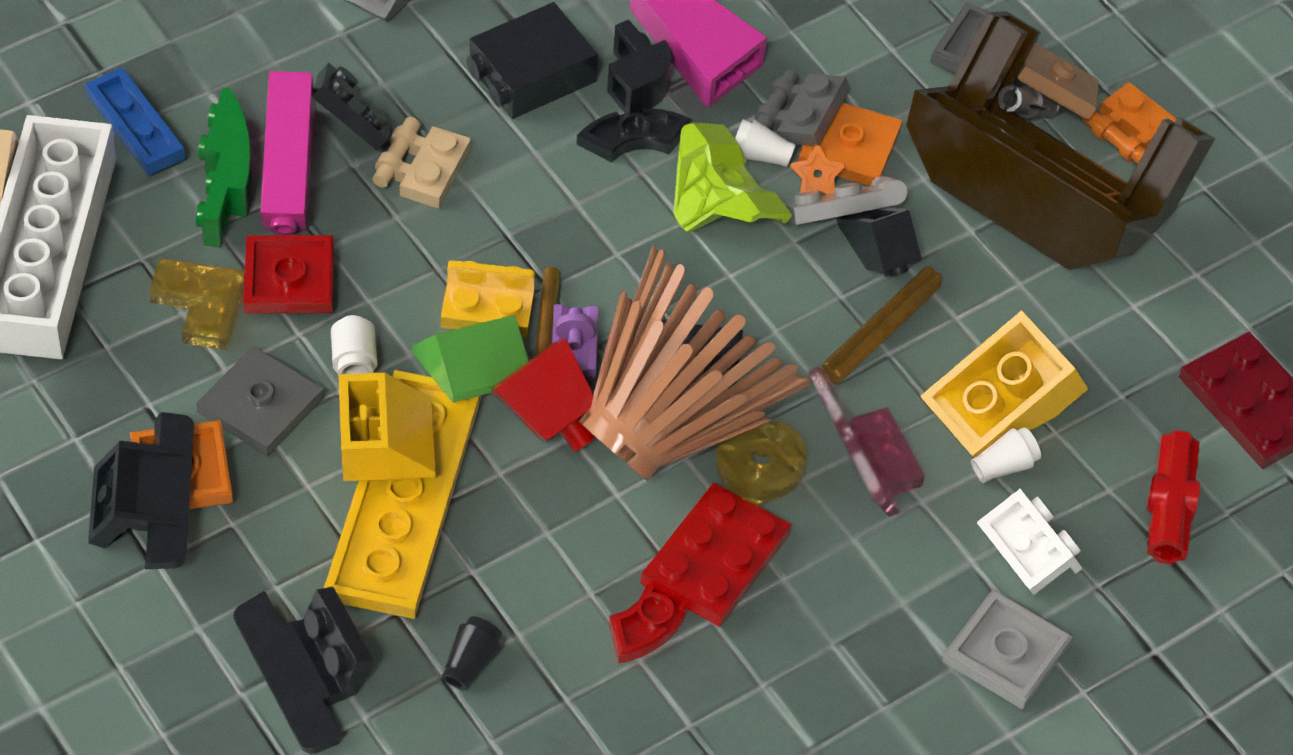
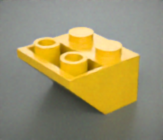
(384, 429)

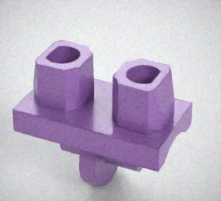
(580, 331)

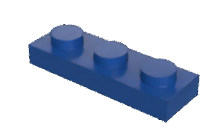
(135, 121)

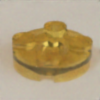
(765, 481)

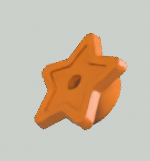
(817, 160)

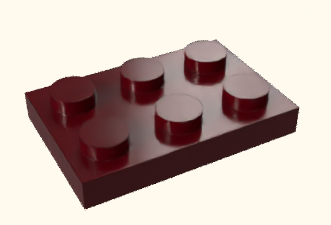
(1247, 395)

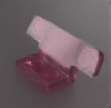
(873, 445)

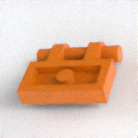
(1133, 114)

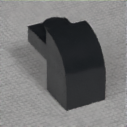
(641, 72)

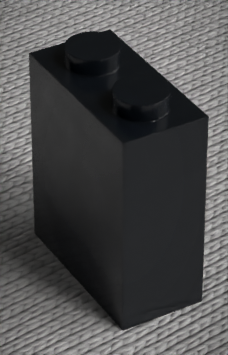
(532, 60)

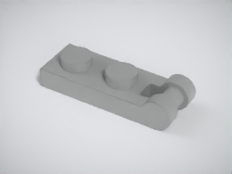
(846, 200)

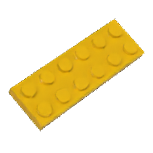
(399, 521)

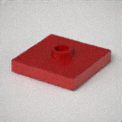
(288, 274)

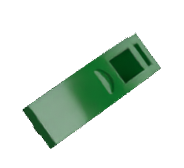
(227, 168)

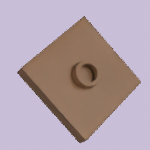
(1060, 81)

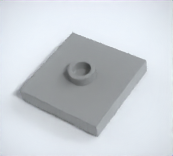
(1007, 649)

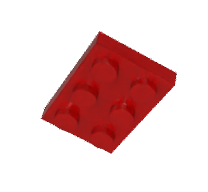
(716, 554)

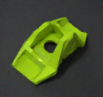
(706, 192)

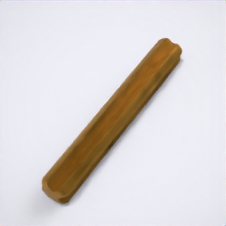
(882, 324)

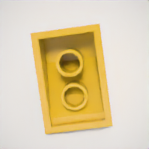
(1003, 385)

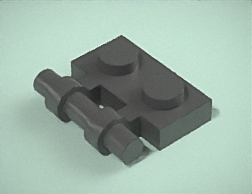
(810, 110)

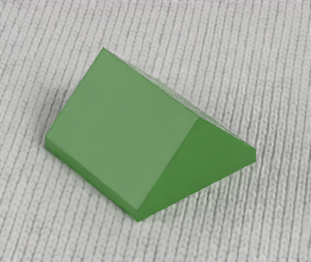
(473, 357)

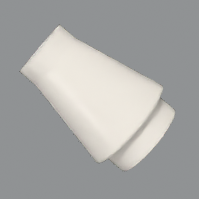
(763, 144)
(1009, 454)

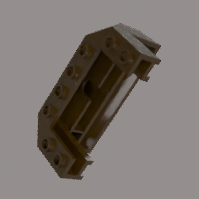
(1033, 179)

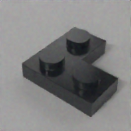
(339, 95)

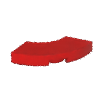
(645, 625)

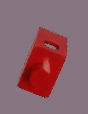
(549, 395)

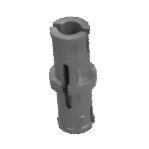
(1027, 103)

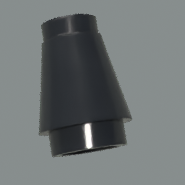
(471, 651)

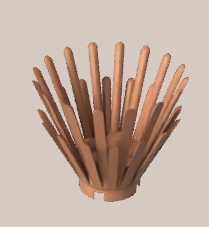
(644, 369)

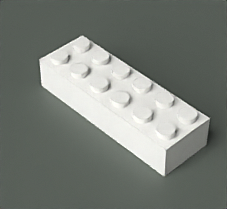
(50, 229)

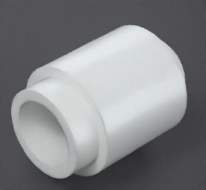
(353, 345)

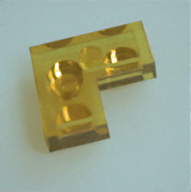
(209, 294)

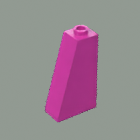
(706, 43)
(288, 152)

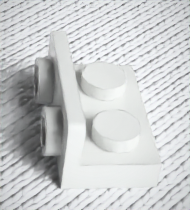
(1028, 542)

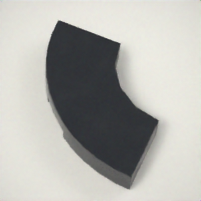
(623, 133)

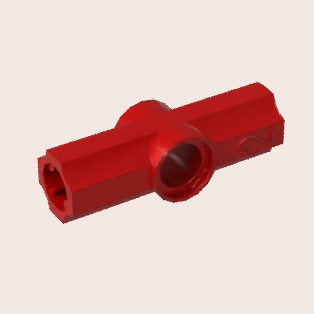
(1173, 497)

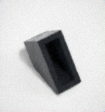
(882, 239)

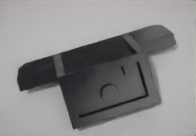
(147, 491)
(307, 662)

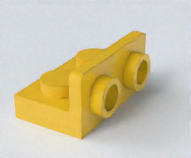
(487, 293)

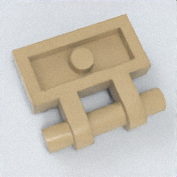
(433, 168)

